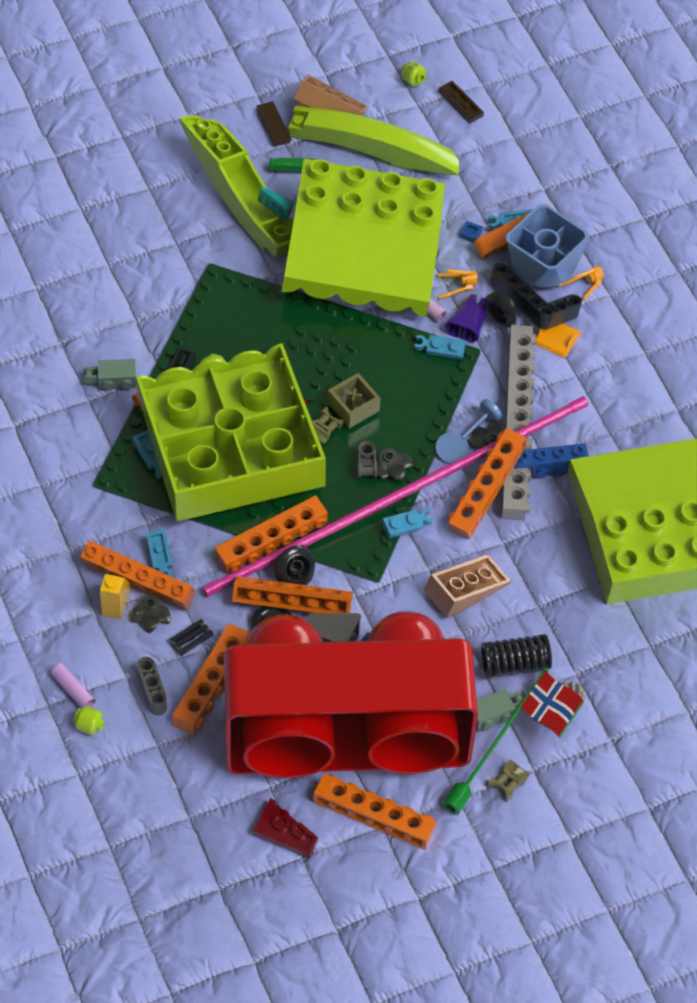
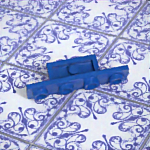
(550, 460)

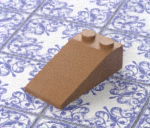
(320, 95)
(465, 584)

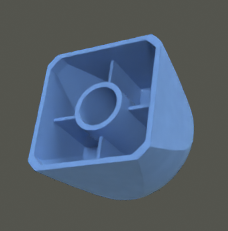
(546, 247)

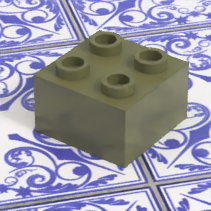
(353, 400)

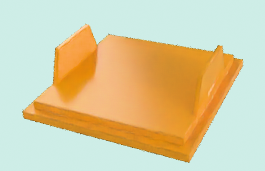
(557, 339)

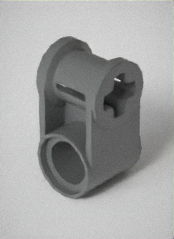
(366, 462)

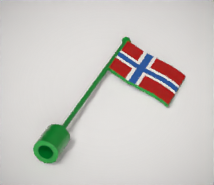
(547, 704)

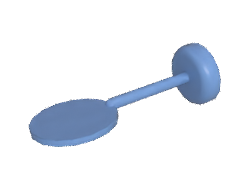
(454, 446)

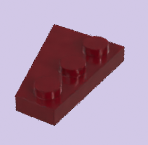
(282, 829)

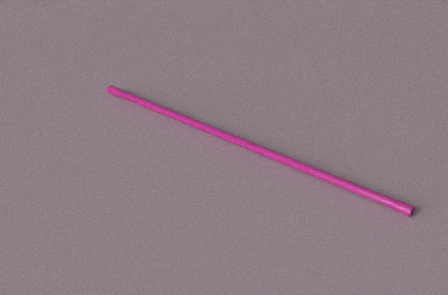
(219, 584)

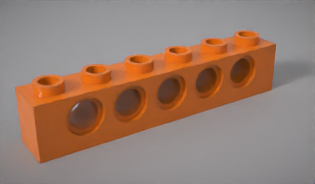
(467, 525)
(276, 526)
(138, 575)
(291, 596)
(183, 716)
(380, 820)

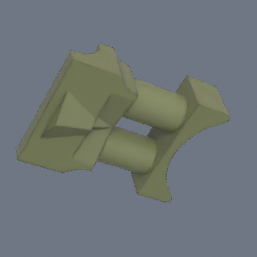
(323, 431)
(513, 773)

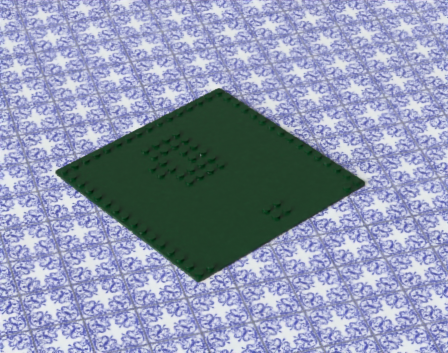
(324, 348)

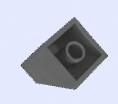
(336, 626)

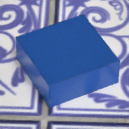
(470, 231)

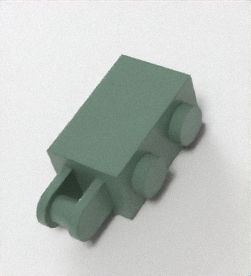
(112, 374)
(496, 708)

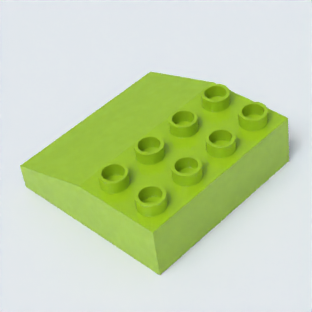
(364, 236)
(231, 433)
(640, 518)

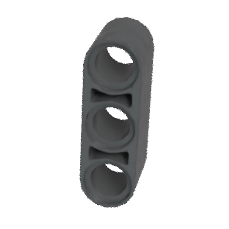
(155, 693)

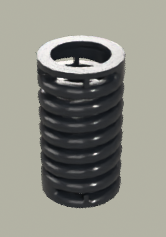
(516, 660)

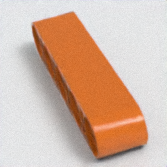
(496, 239)

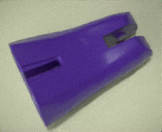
(467, 319)

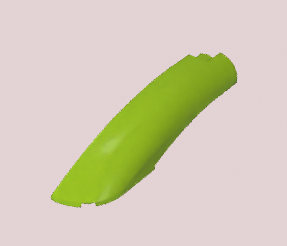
(374, 138)
(236, 182)

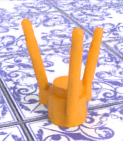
(593, 275)
(468, 278)

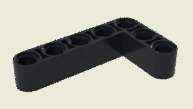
(531, 304)

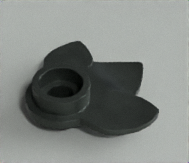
(483, 436)
(393, 467)
(152, 615)

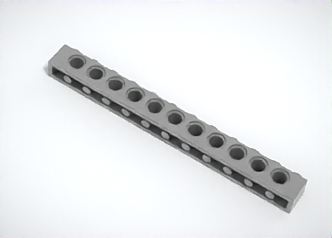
(519, 378)

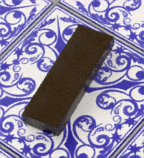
(461, 102)
(273, 124)

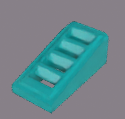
(278, 205)

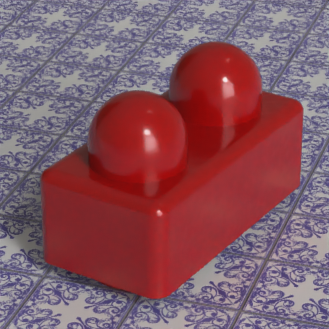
(349, 706)

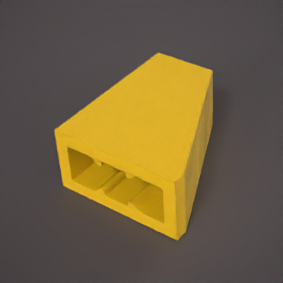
(114, 595)

